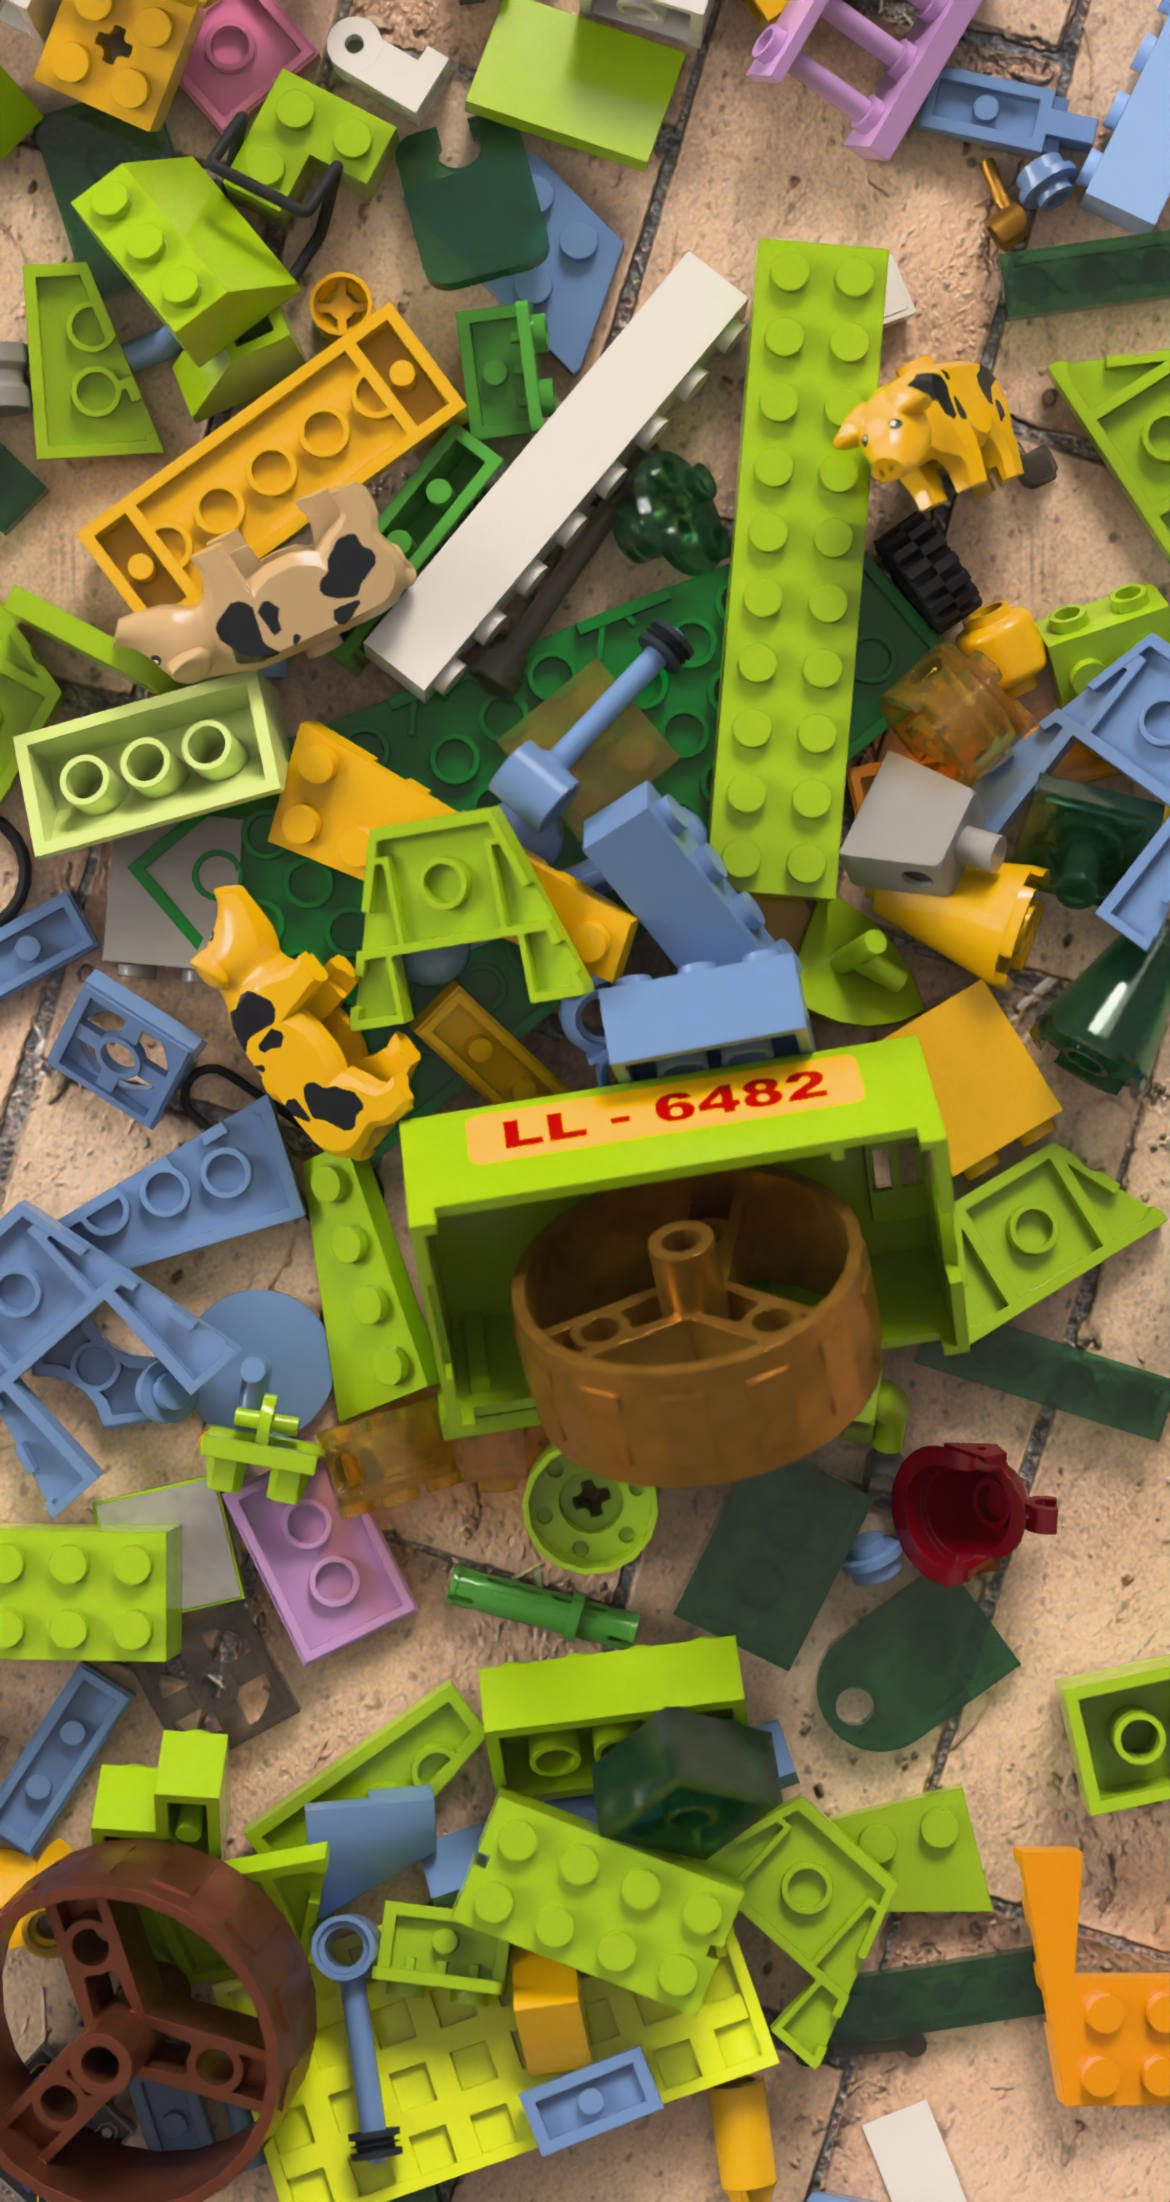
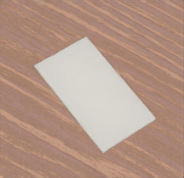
(913, 2156)

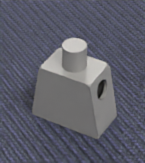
(918, 832)

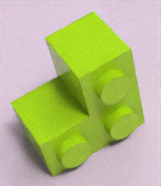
(301, 135)
(175, 1803)

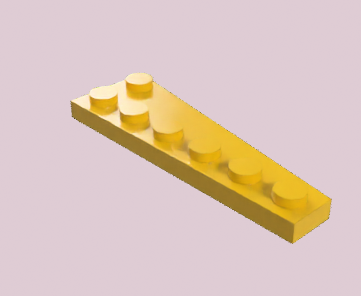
(342, 793)

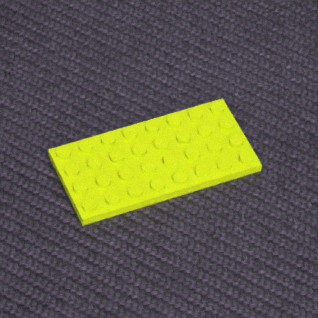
(459, 2068)

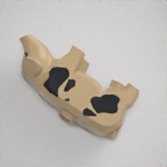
(280, 604)

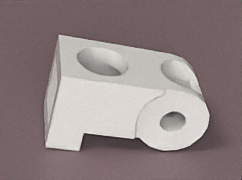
(386, 72)

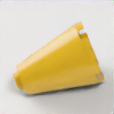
(981, 925)

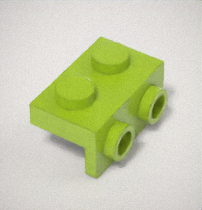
(1095, 635)
(429, 1949)

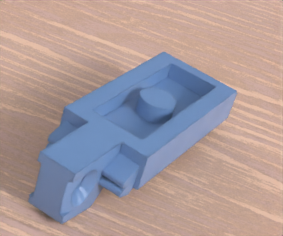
(1003, 115)

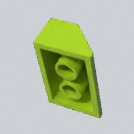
(185, 252)

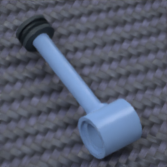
(539, 781)
(375, 2140)

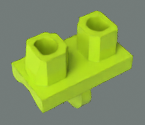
(233, 1448)

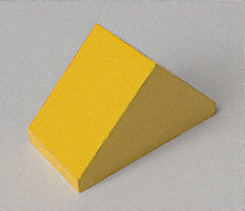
(549, 2013)

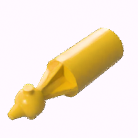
(743, 2139)

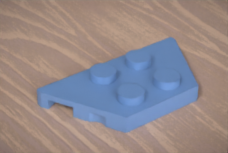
(574, 276)

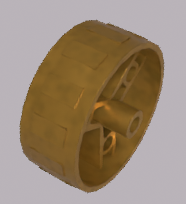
(662, 1356)

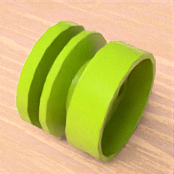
(572, 1530)

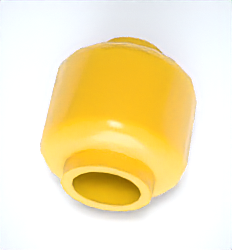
(1009, 640)

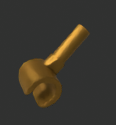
(1010, 223)

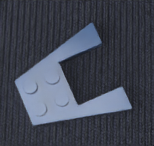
(1127, 725)
(46, 1290)

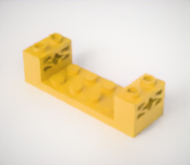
(322, 426)

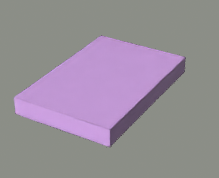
(322, 1572)

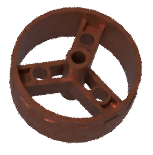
(125, 2031)

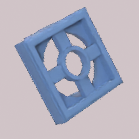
(104, 1077)

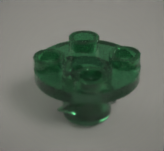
(672, 516)

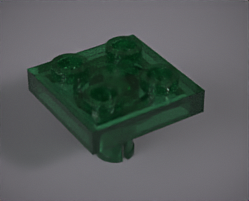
(1083, 837)

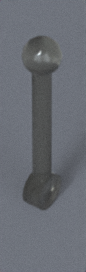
(912, 2045)

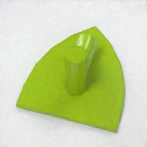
(854, 970)

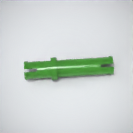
(543, 1608)

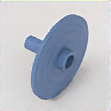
(280, 1356)

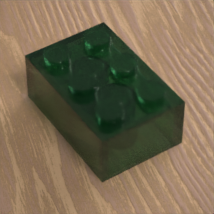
(773, 1558)

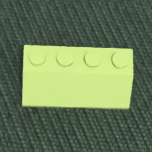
(153, 762)

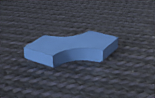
(100, 1371)

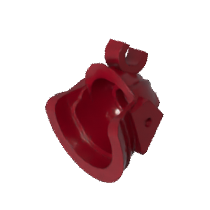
(964, 1510)

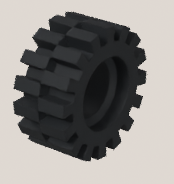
(928, 572)

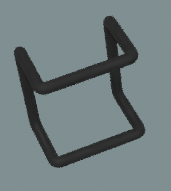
(324, 191)

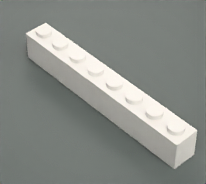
(558, 478)

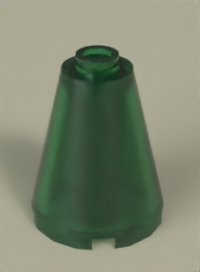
(1112, 1017)

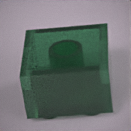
(686, 1783)

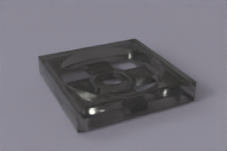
(236, 1619)

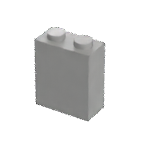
(137, 928)

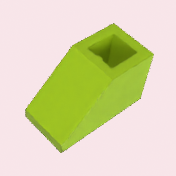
(242, 369)

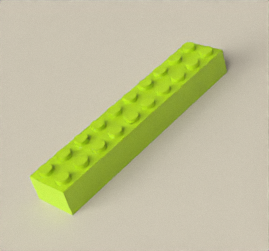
(795, 569)

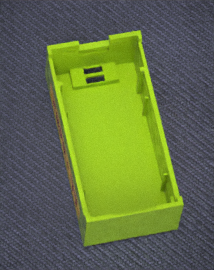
(502, 1172)

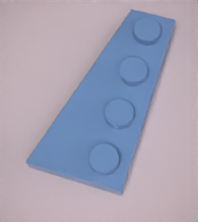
(199, 1194)

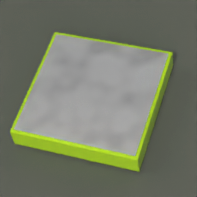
(208, 1549)

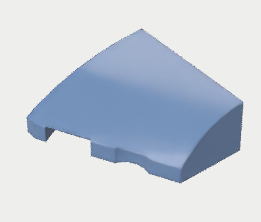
(371, 1839)

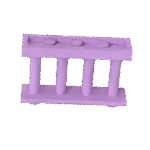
(908, 64)

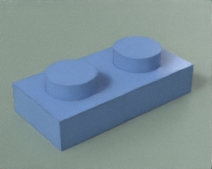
(591, 2100)

